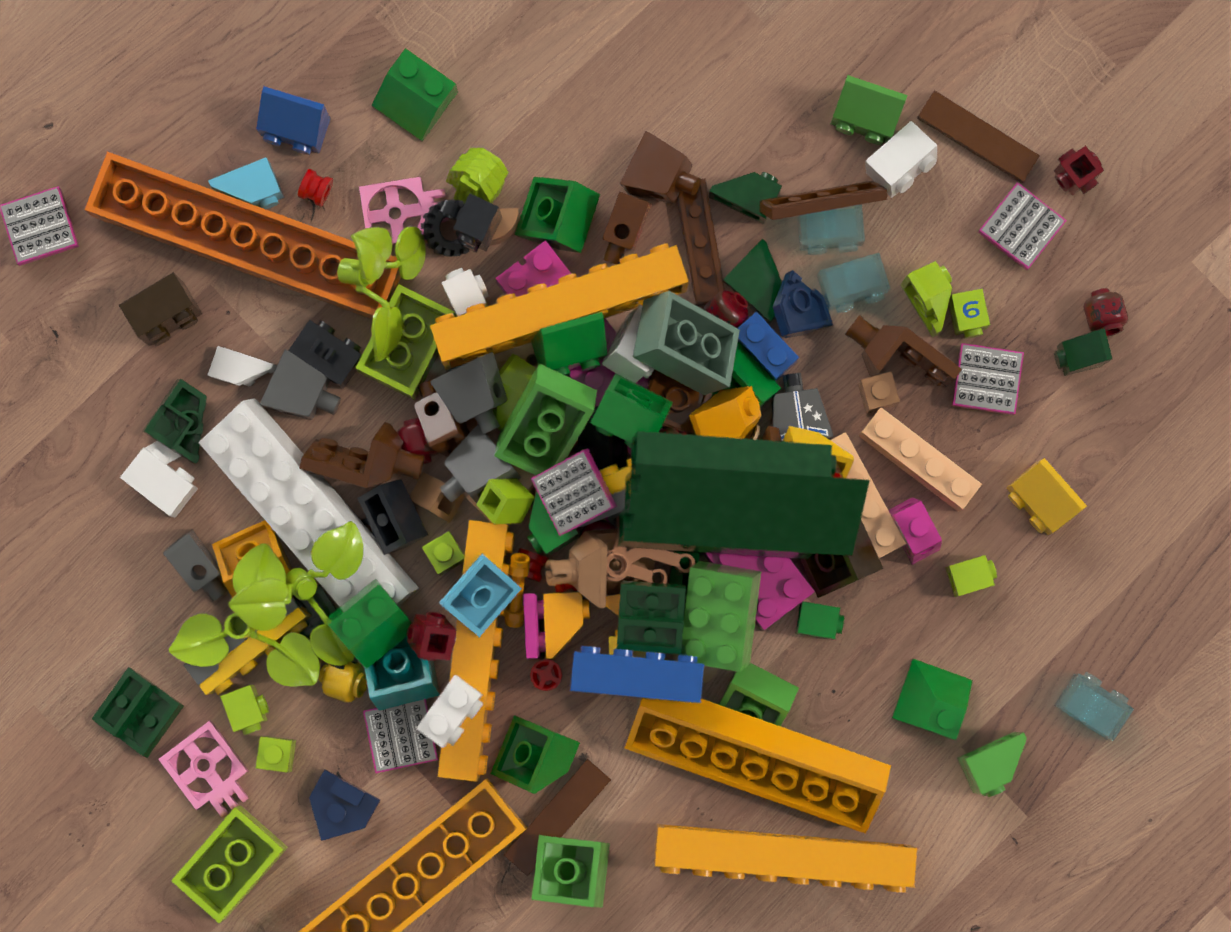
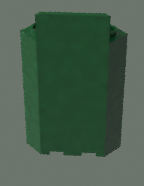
(738, 497)

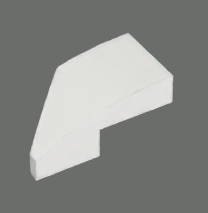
(238, 367)

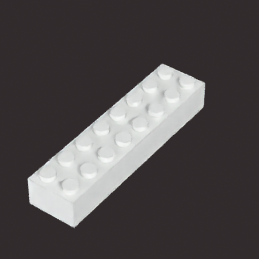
(296, 501)

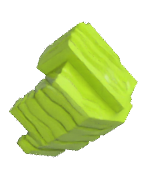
(477, 174)

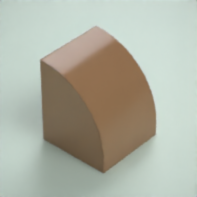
(507, 226)
(431, 498)

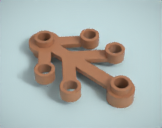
(626, 559)

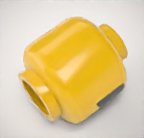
(343, 681)

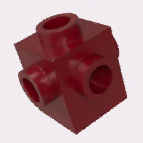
(1086, 163)
(432, 636)

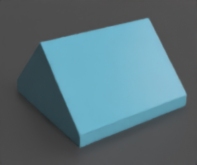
(480, 595)

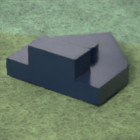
(800, 308)
(340, 806)

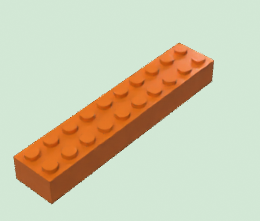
(232, 233)

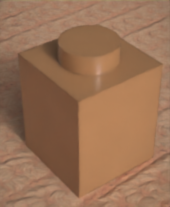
(878, 392)

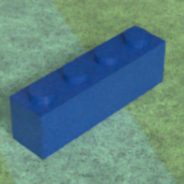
(637, 676)

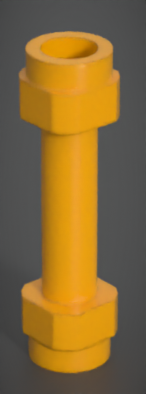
(519, 570)

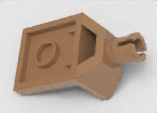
(588, 566)

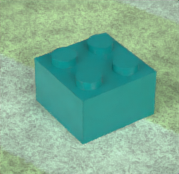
(401, 678)

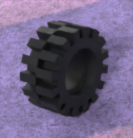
(433, 234)

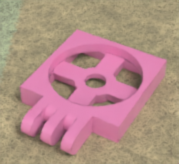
(425, 201)
(222, 790)

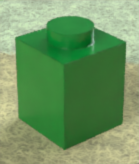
(819, 620)

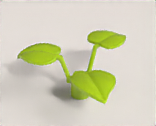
(373, 250)
(264, 601)
(203, 642)

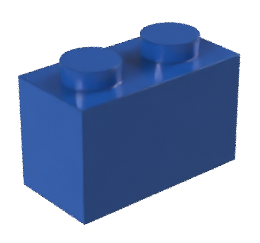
(766, 346)

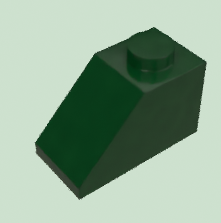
(745, 193)
(1083, 352)

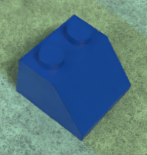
(292, 121)

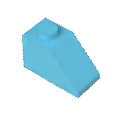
(251, 184)

